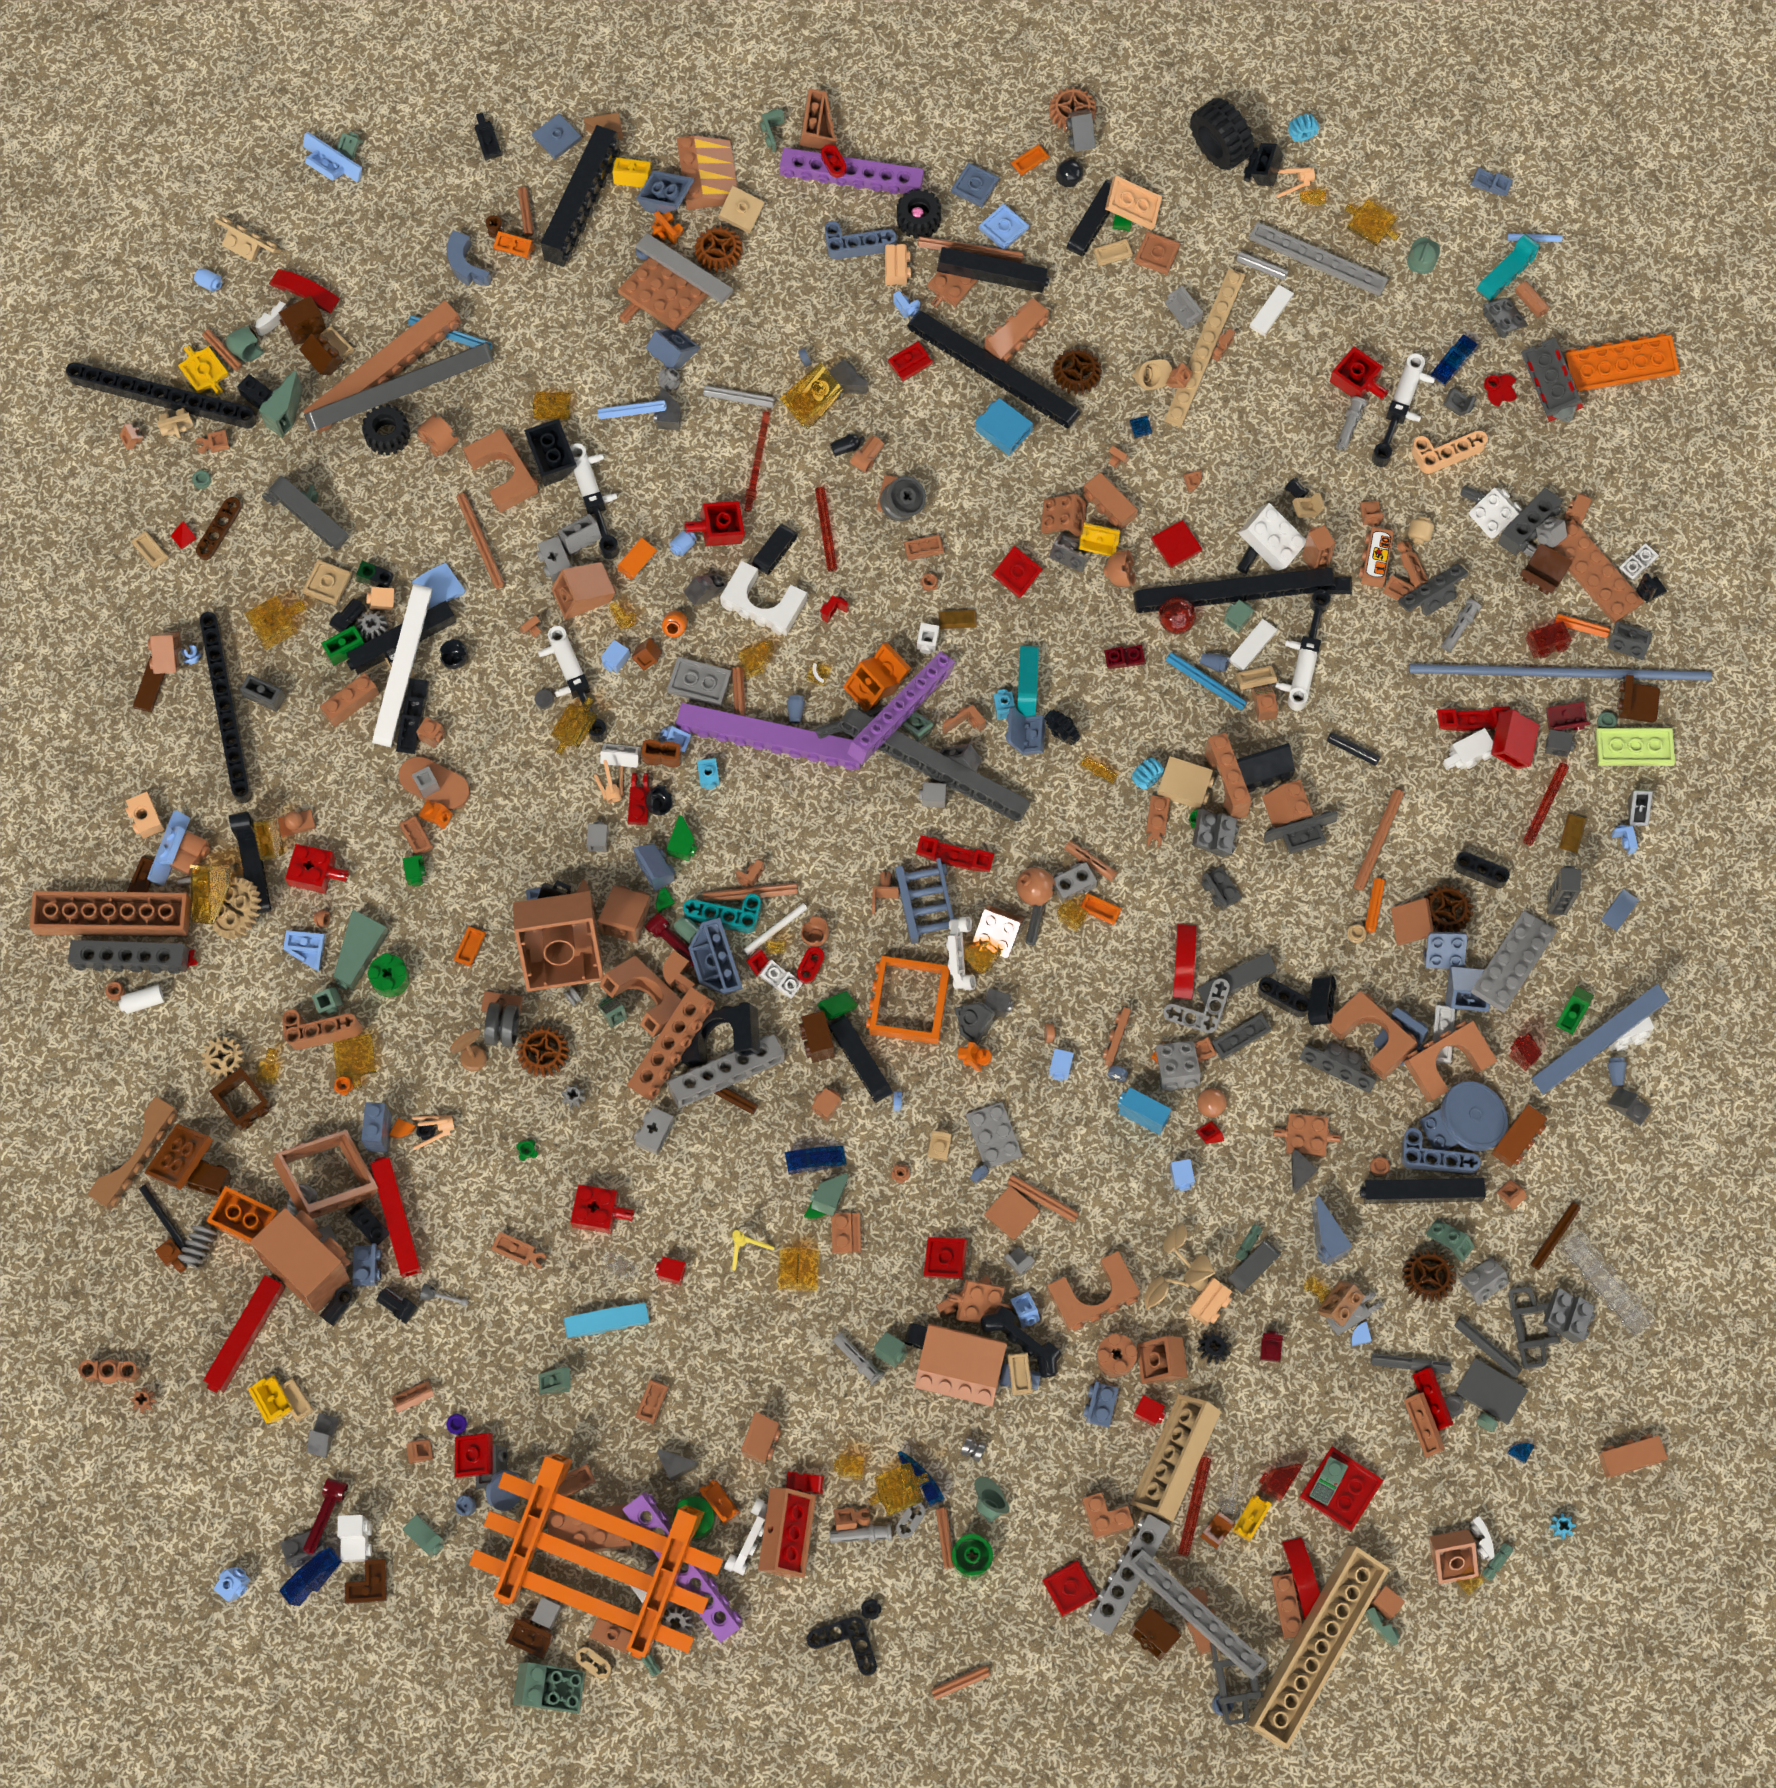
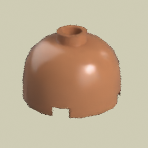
(1120, 569)
(1035, 886)

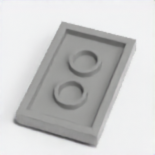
(699, 681)
(993, 1135)

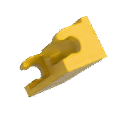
(631, 172)
(1098, 539)
(270, 1399)
(1251, 1518)

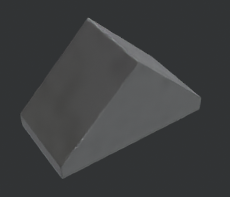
(1639, 807)
(1301, 1170)
(675, 1465)

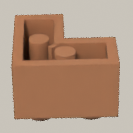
(164, 652)
(1103, 1522)

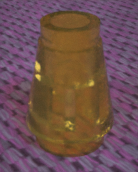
(1313, 197)

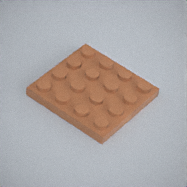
(662, 293)

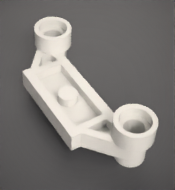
(956, 954)
(738, 1563)

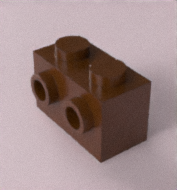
(321, 354)
(209, 1179)

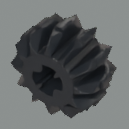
(1209, 1352)

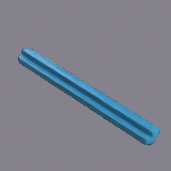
(456, 335)
(1206, 681)

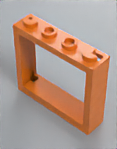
(901, 1033)

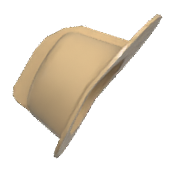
(1152, 374)

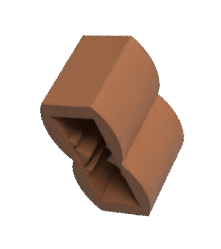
(190, 852)

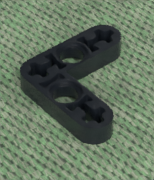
(846, 1634)

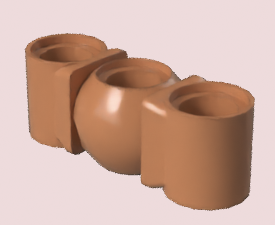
(100, 1368)

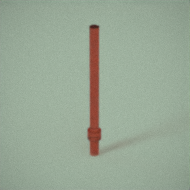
(751, 491)

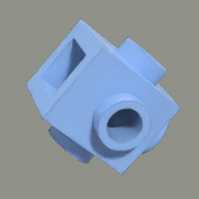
(232, 1583)

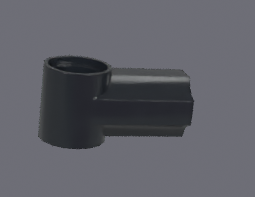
(348, 616)
(399, 1306)
(336, 1307)

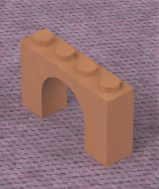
(498, 447)
(1221, 757)
(636, 975)
(1363, 1010)
(1423, 1063)
(1076, 1314)

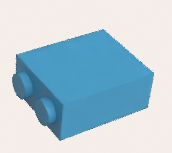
(1003, 426)
(1143, 1110)

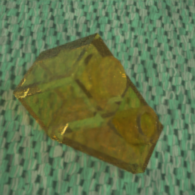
(755, 659)
(981, 955)

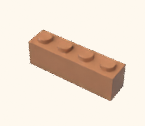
(1016, 331)

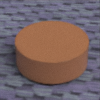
(1049, 1033)
(1379, 1166)

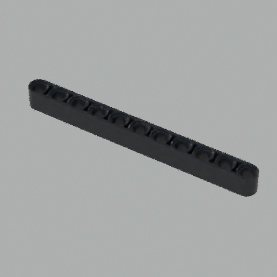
(994, 369)
(154, 389)
(1236, 589)
(229, 714)

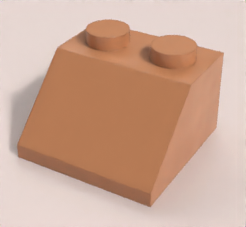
(1287, 804)
(1162, 1360)
(760, 1438)
(1453, 1555)

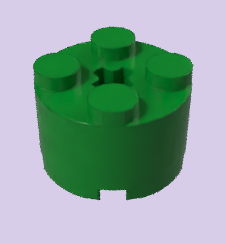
(387, 965)
(708, 1520)
(964, 1565)

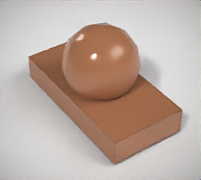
(296, 823)

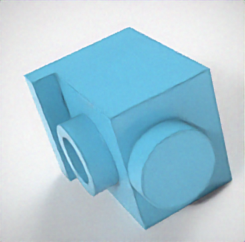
(1002, 709)
(707, 766)

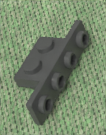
(1434, 592)
(1302, 834)
(1340, 1064)

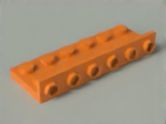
(1622, 362)

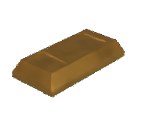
(957, 619)
(1572, 833)

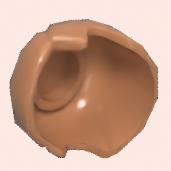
(815, 931)
(1211, 1102)

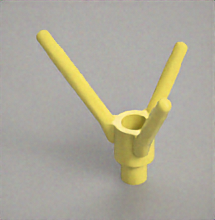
(740, 1240)

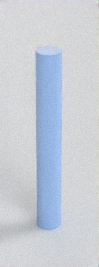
(1536, 237)

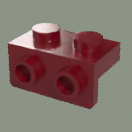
(1567, 716)

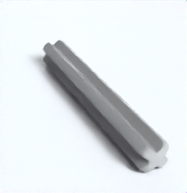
(738, 396)

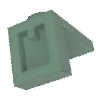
(1452, 1238)

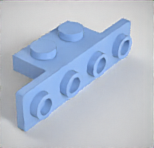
(328, 160)
(168, 848)

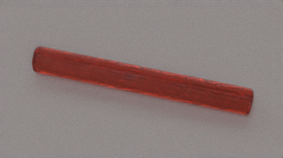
(826, 529)
(1545, 804)
(1194, 1506)

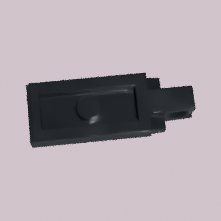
(487, 138)

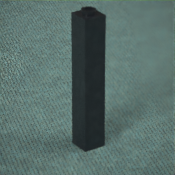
(992, 270)
(385, 645)
(1423, 1190)

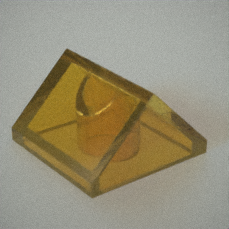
(798, 1269)

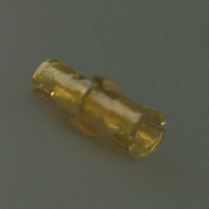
(1099, 769)

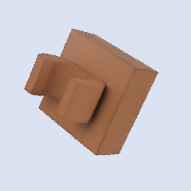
(129, 436)
(1117, 457)
(531, 626)

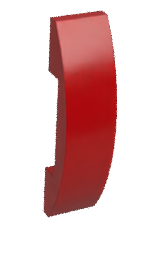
(304, 287)
(1469, 720)
(954, 856)
(1184, 961)
(1302, 1574)

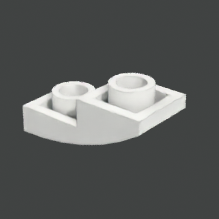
(269, 322)
(1639, 562)
(780, 979)
(1485, 1546)

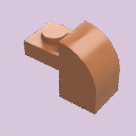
(673, 972)

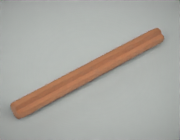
(937, 244)
(480, 541)
(1378, 840)

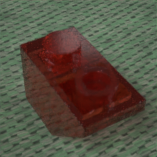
(1525, 1051)

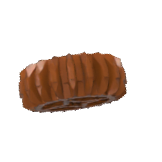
(715, 257)
(528, 1045)

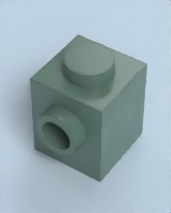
(1238, 615)
(327, 1000)
(890, 1350)

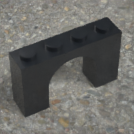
(745, 1033)

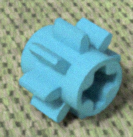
(1556, 1525)

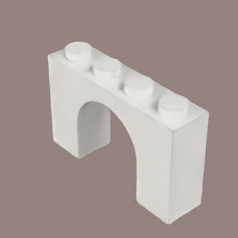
(777, 618)

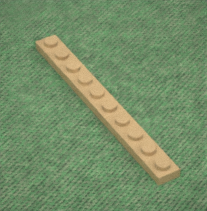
(1205, 346)

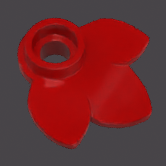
(1502, 390)

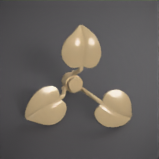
(1196, 1276)

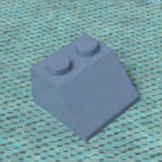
(671, 347)
(654, 866)

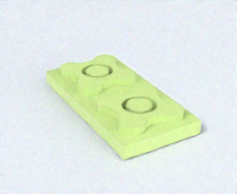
(1635, 747)

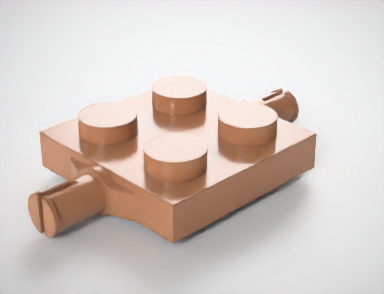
(950, 288)
(1307, 1135)
(977, 1300)

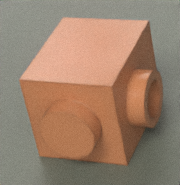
(430, 732)
(826, 1103)
(1387, 1602)

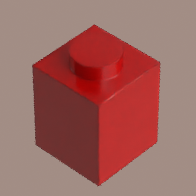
(670, 1270)
(1149, 1411)

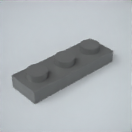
(1241, 1037)

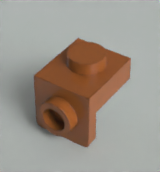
(1217, 1530)

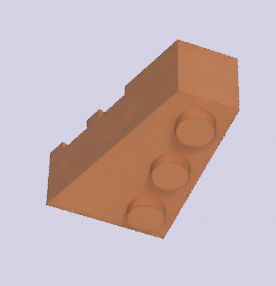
(817, 122)

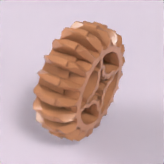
(1063, 102)

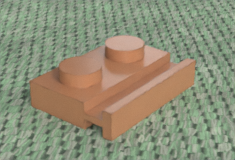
(846, 1233)

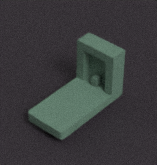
(771, 119)
(424, 1536)

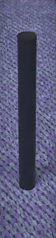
(162, 1216)

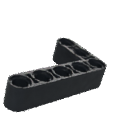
(242, 828)

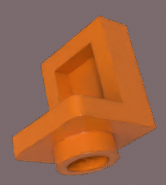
(435, 813)

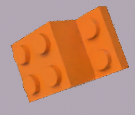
(877, 677)

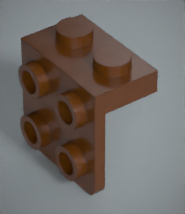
(1546, 569)
(1638, 701)

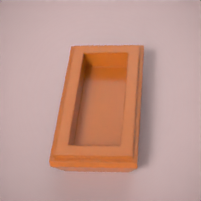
(1030, 160)
(1101, 909)
(469, 946)

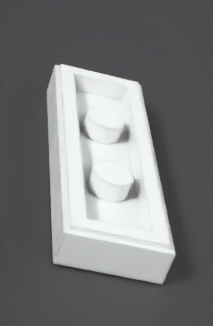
(1271, 310)
(1253, 645)
(1443, 1022)

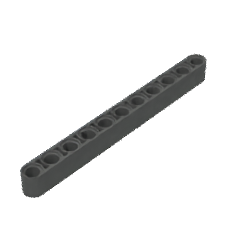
(398, 387)
(942, 769)

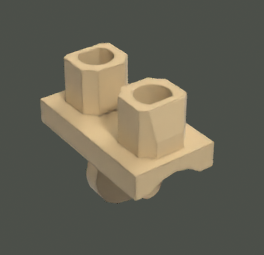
(176, 424)

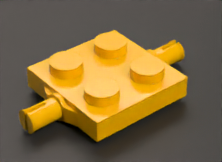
(203, 370)

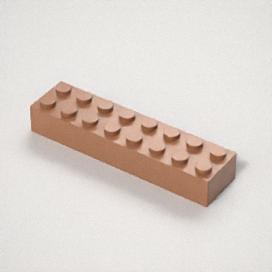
(110, 913)

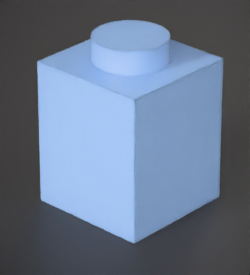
(615, 657)
(1061, 1064)
(1182, 1175)

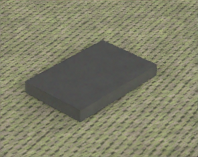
(1491, 1391)

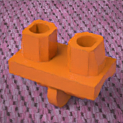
(663, 229)
(974, 1056)

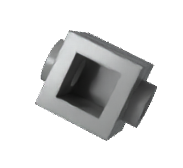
(1551, 532)

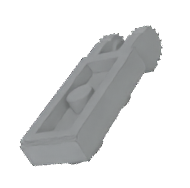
(1358, 1316)

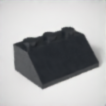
(550, 451)
(1267, 767)

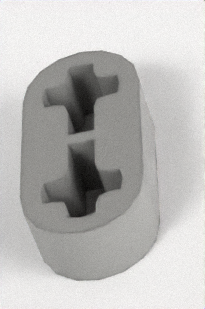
(914, 1523)

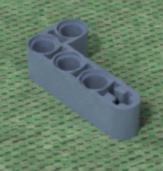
(860, 240)
(1439, 1155)

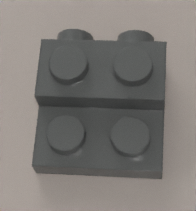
(1215, 832)
(1569, 1316)

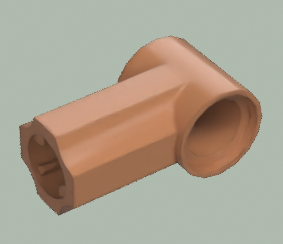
(865, 457)

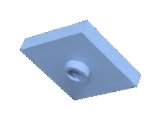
(1003, 227)

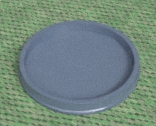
(1474, 1116)

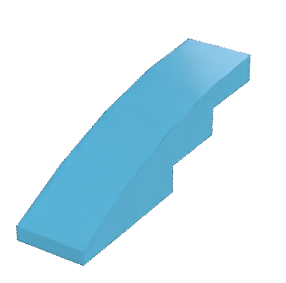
(606, 1320)

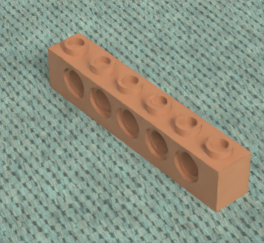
(662, 1047)

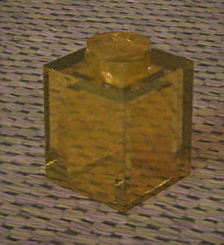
(1072, 915)
(849, 1466)

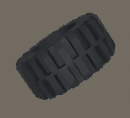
(1222, 133)

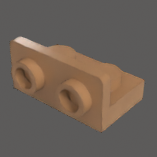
(1341, 1302)

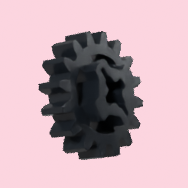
(1062, 727)

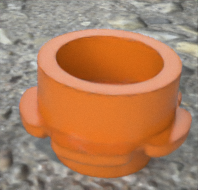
(338, 1085)

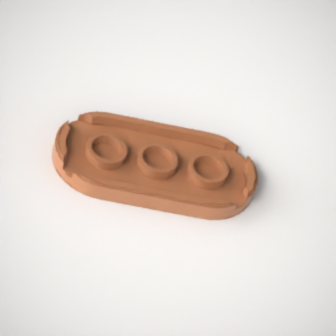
(453, 788)

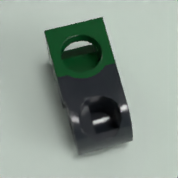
(373, 575)

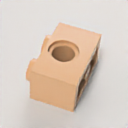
(140, 805)

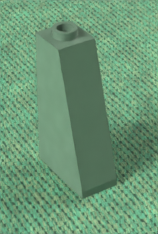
(358, 949)

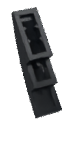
(412, 715)

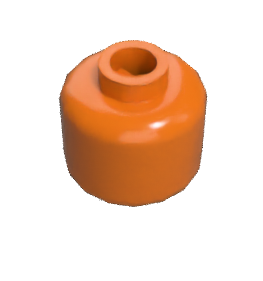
(674, 624)

